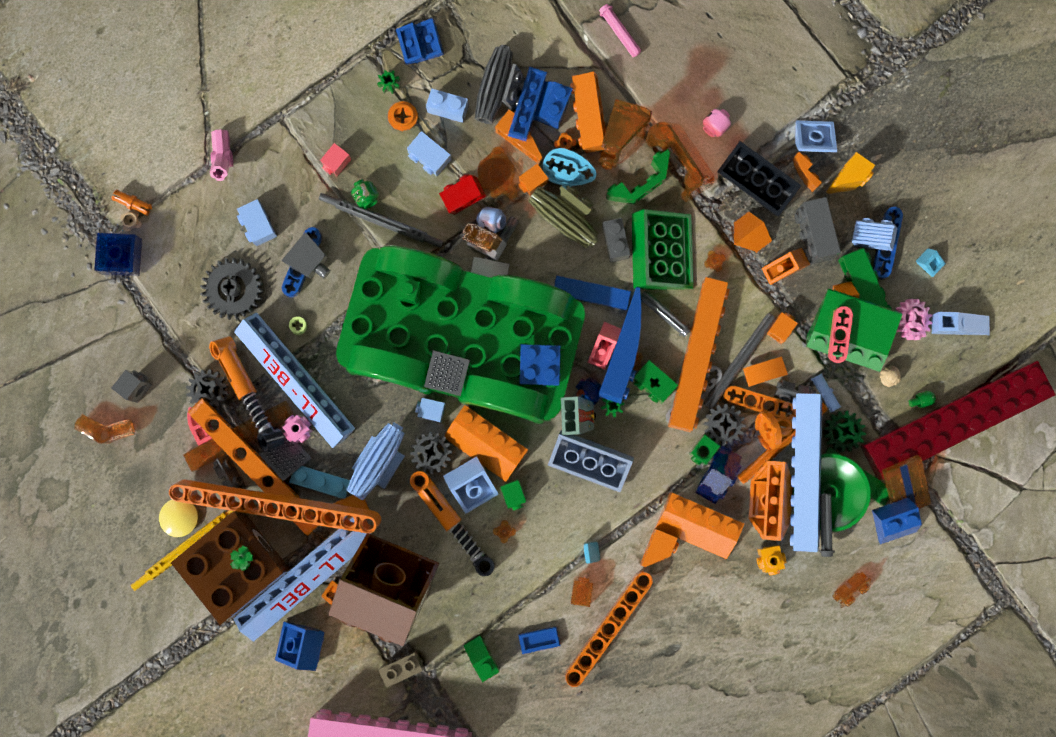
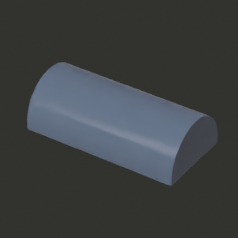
(591, 461)

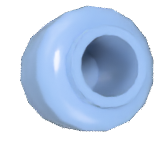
(491, 219)

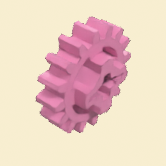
(914, 319)

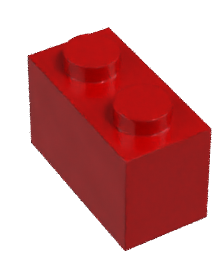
(462, 194)

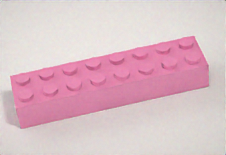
(344, 725)

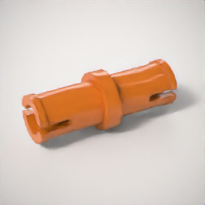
(131, 202)

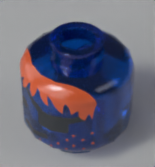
(589, 389)

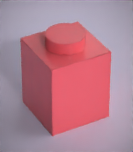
(335, 160)

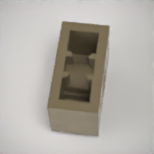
(401, 668)

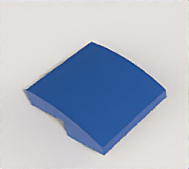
(419, 41)

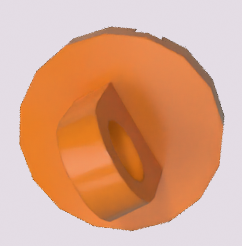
(770, 430)

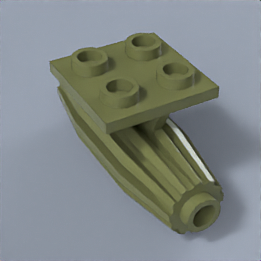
(566, 213)

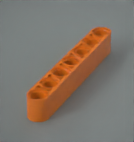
(606, 638)

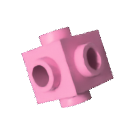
(303, 432)

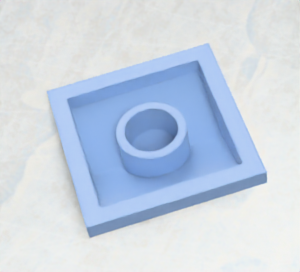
(815, 136)

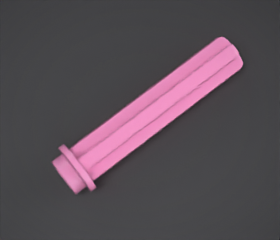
(619, 29)

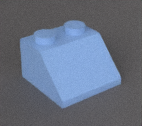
(470, 485)

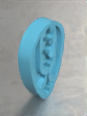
(562, 177)

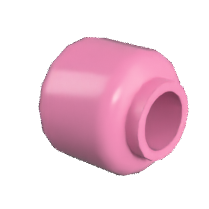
(716, 122)

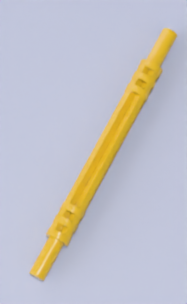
(165, 562)

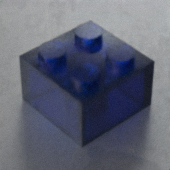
(118, 254)

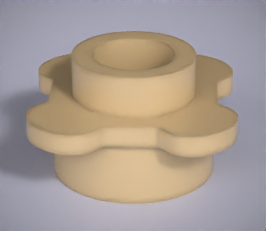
(125, 218)

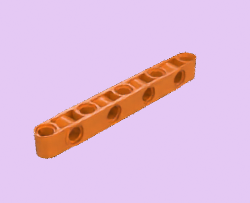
(252, 464)

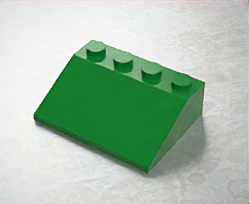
(662, 250)
(870, 334)

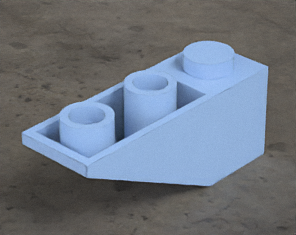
(960, 323)

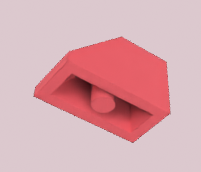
(604, 345)

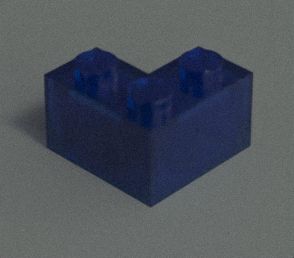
(720, 475)

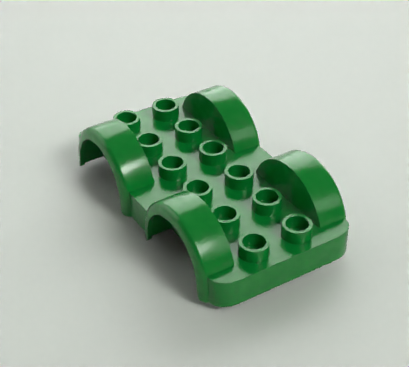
(459, 317)

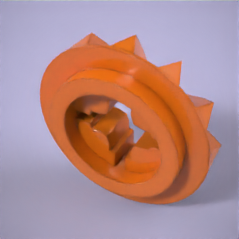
(396, 110)

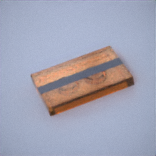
(907, 481)

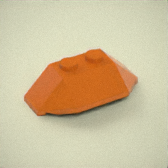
(771, 500)

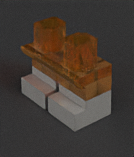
(483, 241)

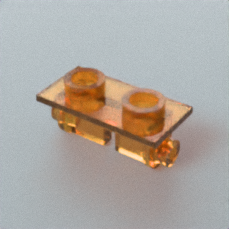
(847, 595)

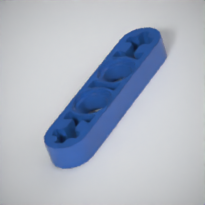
(878, 256)
(287, 281)

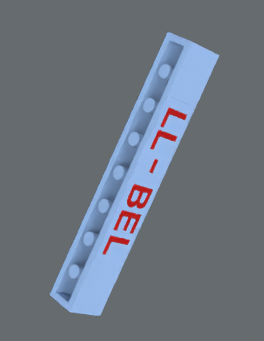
(294, 380)
(298, 583)

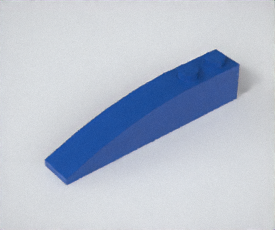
(622, 362)

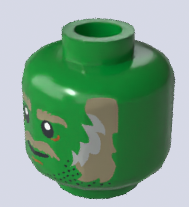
(365, 193)

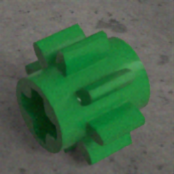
(387, 76)
(613, 412)

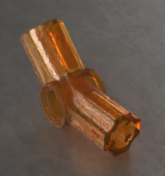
(114, 431)

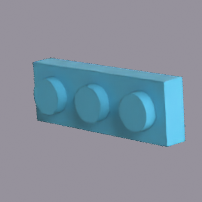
(320, 481)

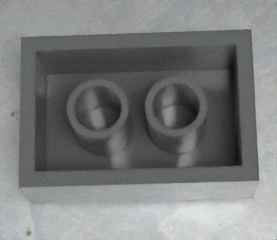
(817, 231)

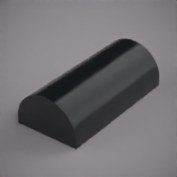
(759, 178)

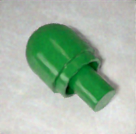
(923, 399)

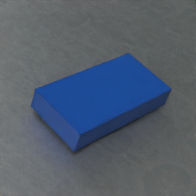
(539, 640)

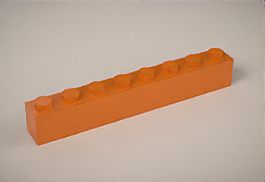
(698, 354)

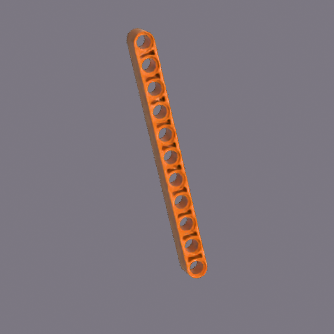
(283, 503)

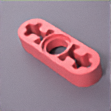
(836, 319)

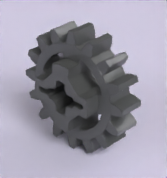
(214, 386)
(725, 415)
(428, 461)

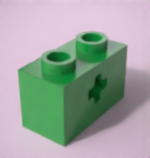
(652, 372)

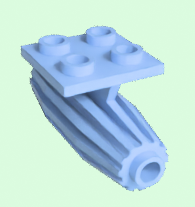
(377, 461)

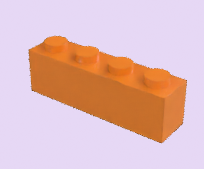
(589, 111)

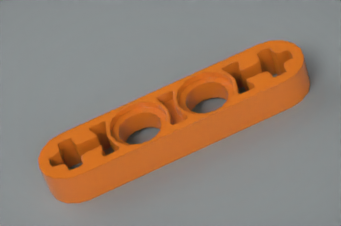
(760, 401)

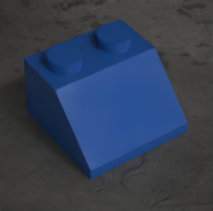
(552, 104)
(896, 520)
(299, 646)

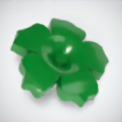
(241, 558)

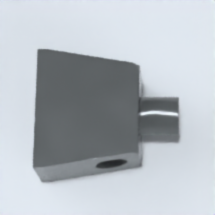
(307, 258)

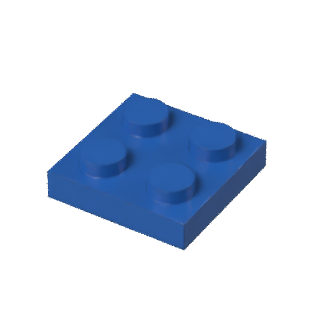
(539, 365)

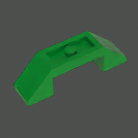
(620, 193)

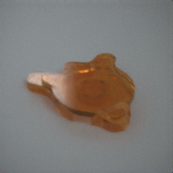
(497, 174)

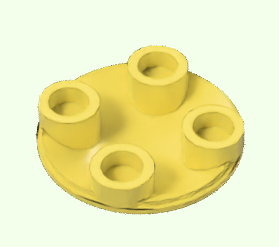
(178, 518)

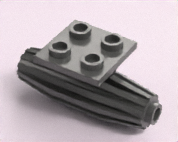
(499, 85)

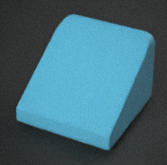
(930, 262)
(591, 552)

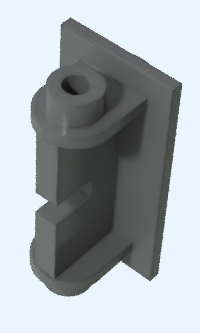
(787, 391)
(225, 468)

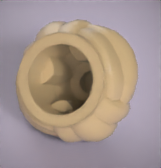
(890, 376)

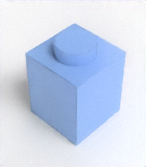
(430, 410)

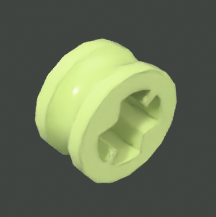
(293, 329)

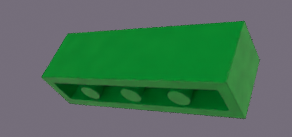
(859, 271)

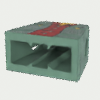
(577, 415)

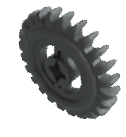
(232, 270)

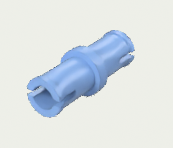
(827, 393)

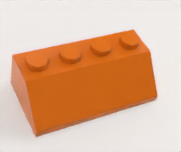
(482, 439)
(699, 525)

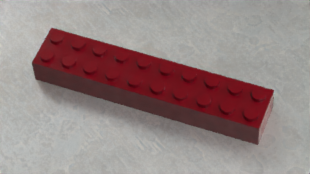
(960, 418)

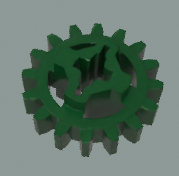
(851, 434)

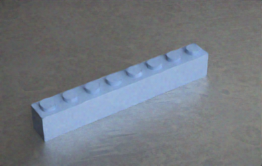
(807, 472)

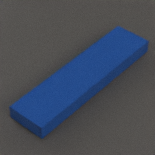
(527, 104)
(594, 292)

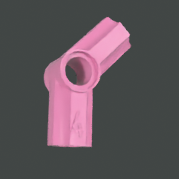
(222, 155)

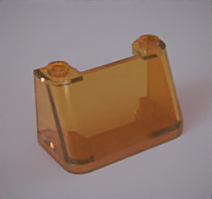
(624, 132)
(698, 174)

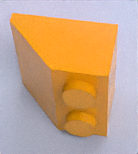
(854, 173)

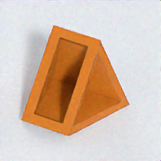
(751, 233)

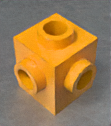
(765, 555)

